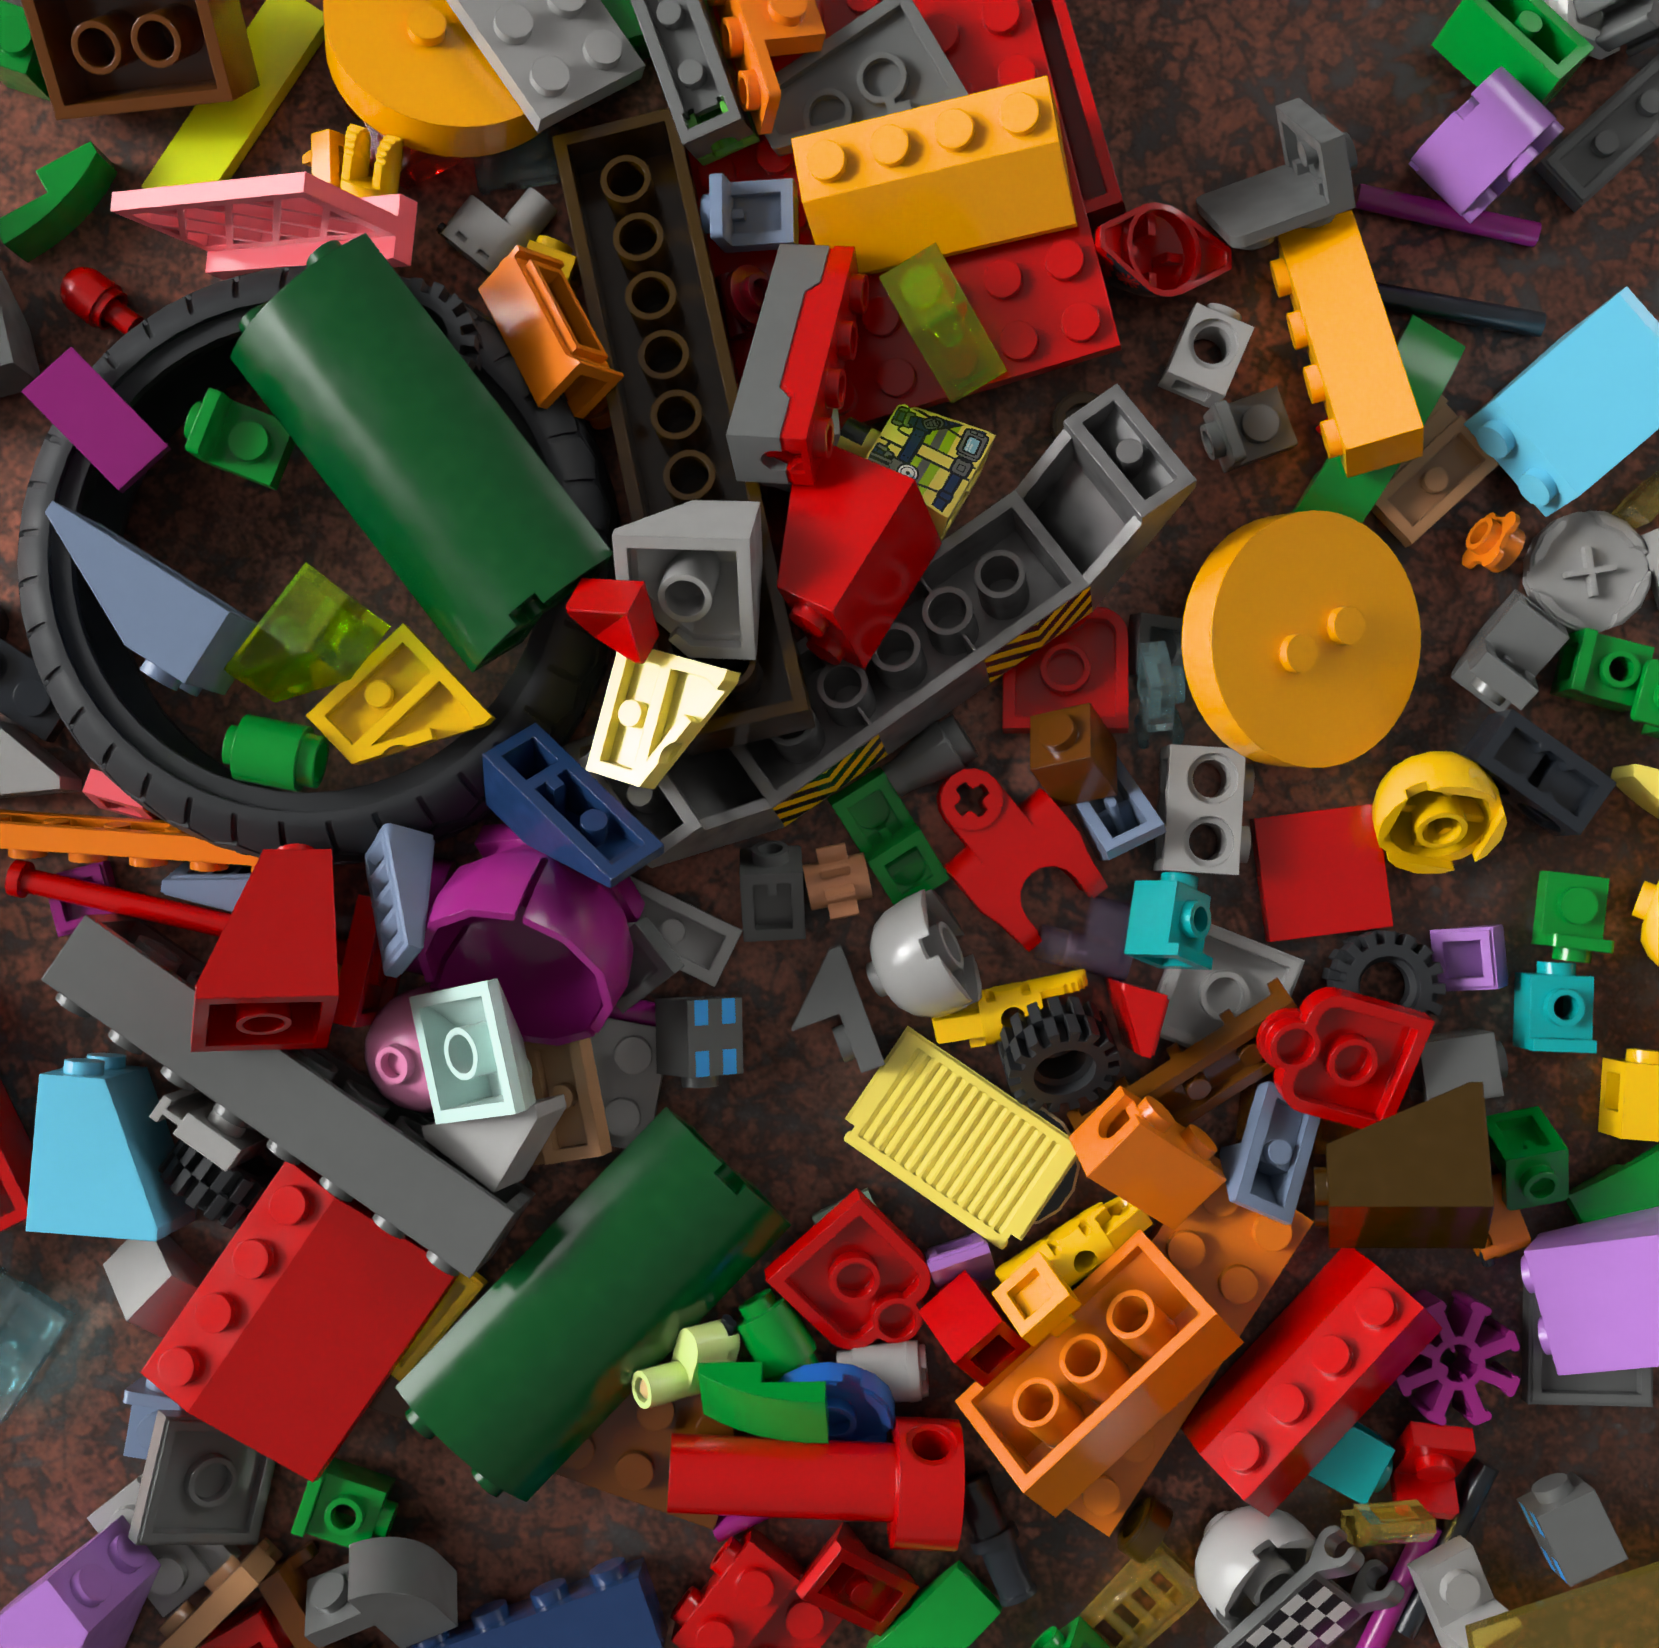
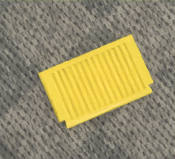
(959, 1140)

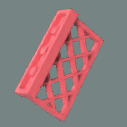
(270, 220)

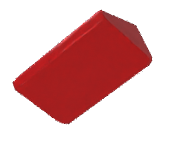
(1138, 1015)

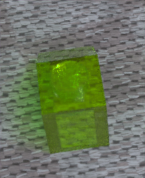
(943, 323)
(307, 639)

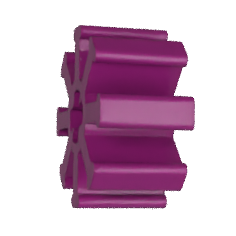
(1474, 1344)

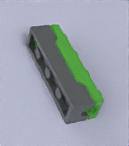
(696, 77)

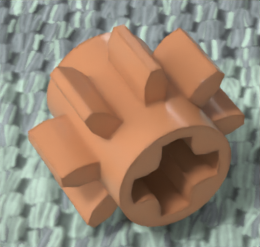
(837, 881)

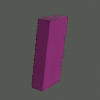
(96, 420)

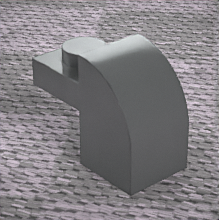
(1510, 653)
(388, 1585)

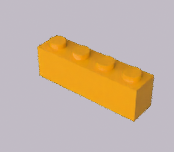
(1349, 347)

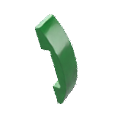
(1429, 364)

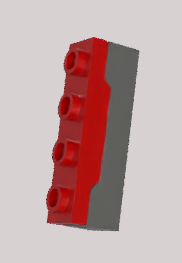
(797, 365)

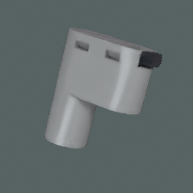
(488, 238)

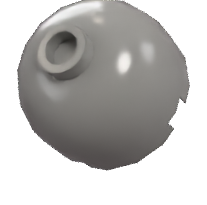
(920, 958)
(1248, 1560)

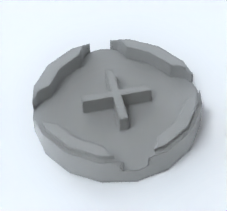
(1587, 571)

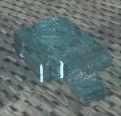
(1159, 690)

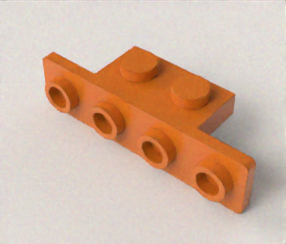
(761, 29)

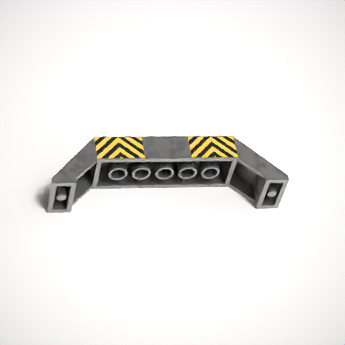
(975, 614)

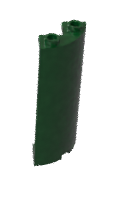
(417, 450)
(590, 1307)

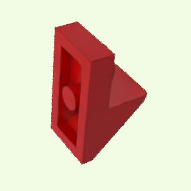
(856, 1583)

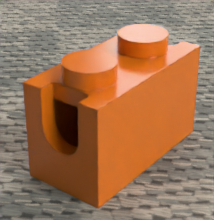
(1147, 1157)

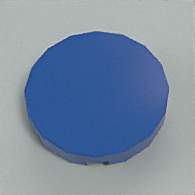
(857, 1400)

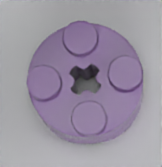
(1485, 144)

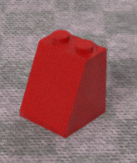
(853, 555)
(275, 960)

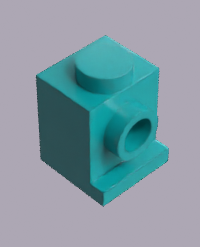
(1169, 923)
(1534, 1016)

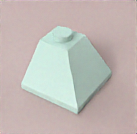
(472, 1053)

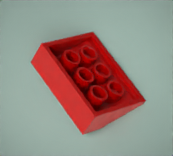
(298, 1323)

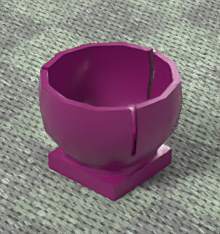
(538, 929)

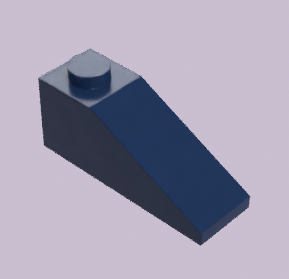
(564, 809)

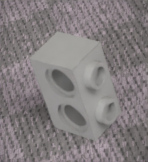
(1185, 808)

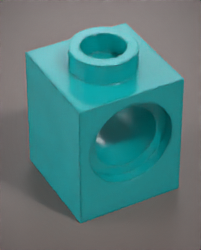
(1357, 1464)

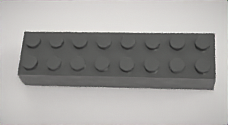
(300, 1099)

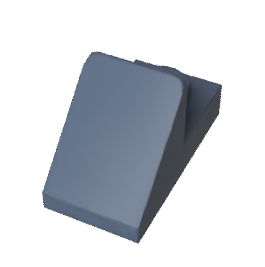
(1273, 1157)

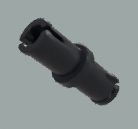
(996, 1540)

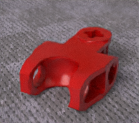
(1007, 846)

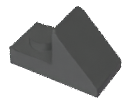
(836, 993)

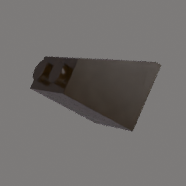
(1411, 1178)

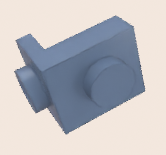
(750, 213)

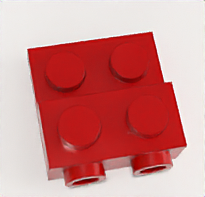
(751, 1602)

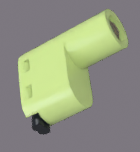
(679, 1378)

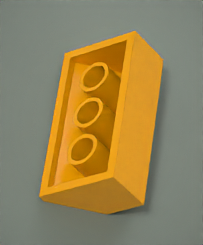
(939, 173)

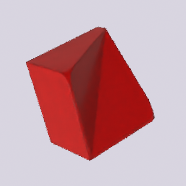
(616, 615)

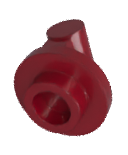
(742, 299)

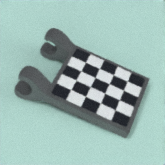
(1311, 1606)

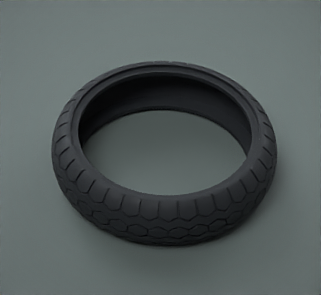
(103, 696)

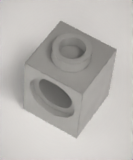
(1191, 376)

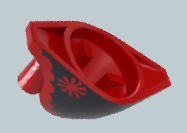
(1159, 252)

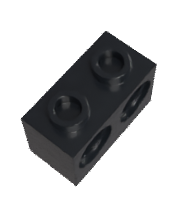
(1538, 773)

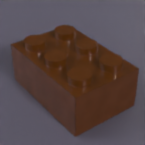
(140, 54)

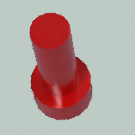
(907, 1482)

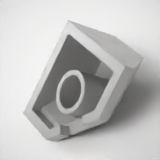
(699, 574)

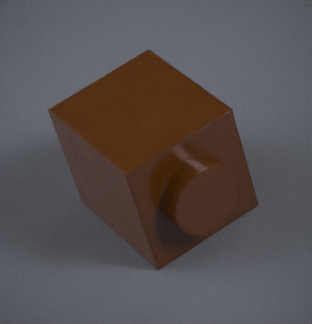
(1073, 755)

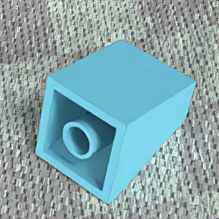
(1577, 405)
(101, 1154)

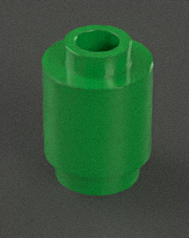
(275, 753)
(775, 1334)

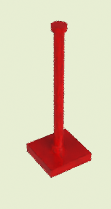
(361, 979)

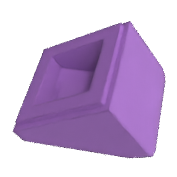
(1471, 957)
(961, 1254)

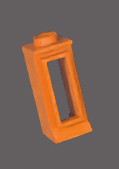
(548, 331)

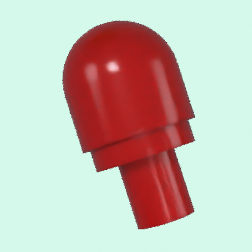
(97, 300)

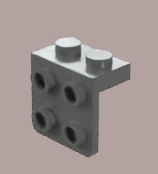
(1299, 194)

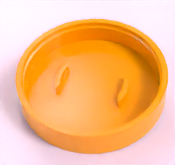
(420, 77)
(1301, 639)

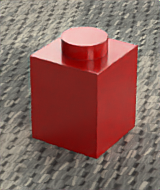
(973, 1329)

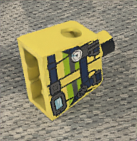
(931, 449)

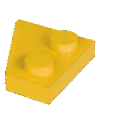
(397, 702)

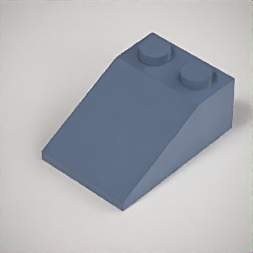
(154, 609)

